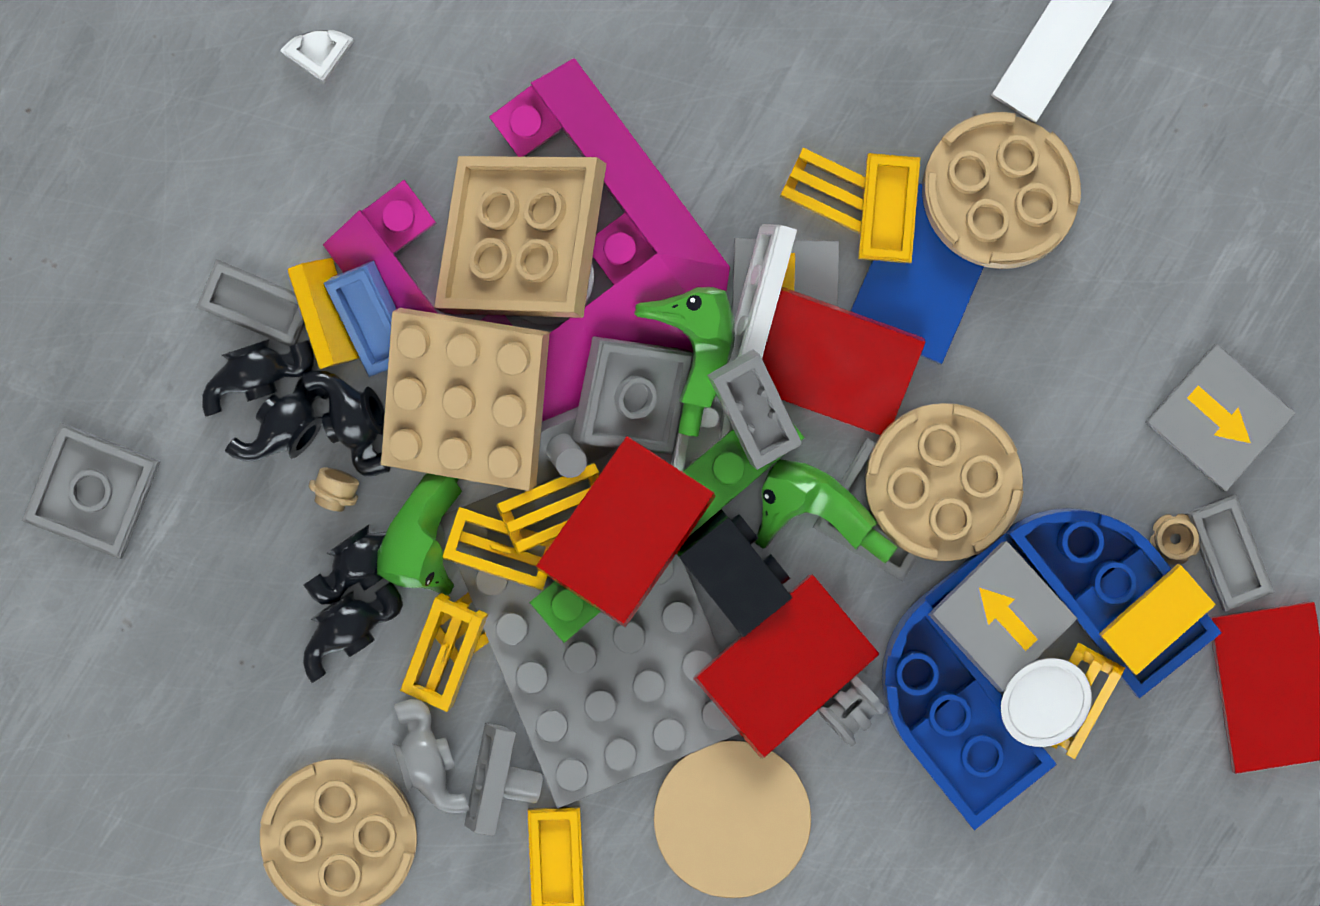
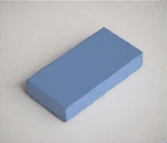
(365, 313)

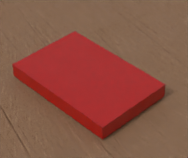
(839, 361)
(626, 531)
(786, 667)
(1270, 685)

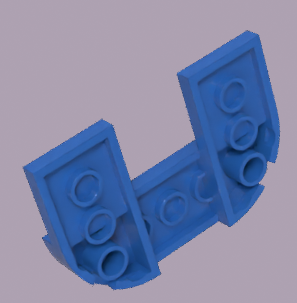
(952, 710)

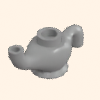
(425, 759)

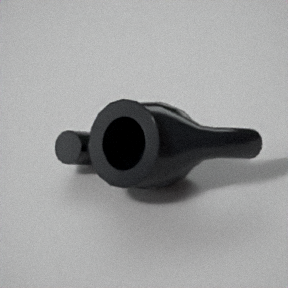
(255, 371)
(352, 419)
(285, 426)
(352, 564)
(348, 626)

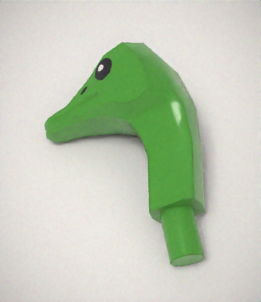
(709, 324)
(801, 488)
(410, 549)

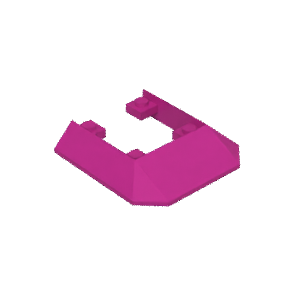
(645, 252)

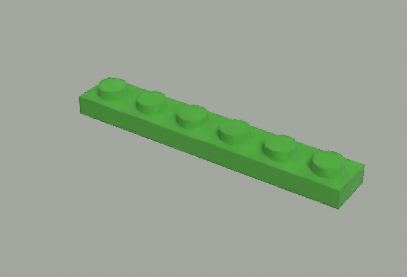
(720, 469)

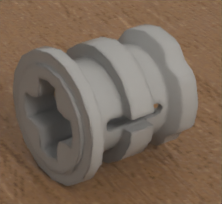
(859, 717)

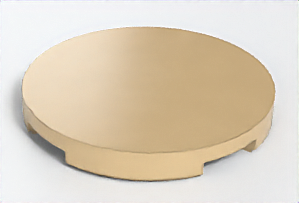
(1001, 190)
(944, 482)
(732, 819)
(338, 835)

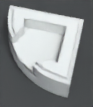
(318, 51)

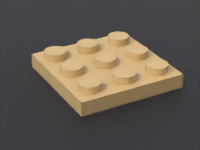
(520, 236)
(464, 398)

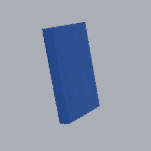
(922, 295)

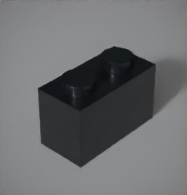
(734, 573)

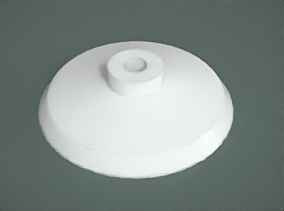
(1046, 702)

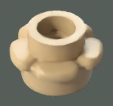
(334, 489)
(1188, 543)

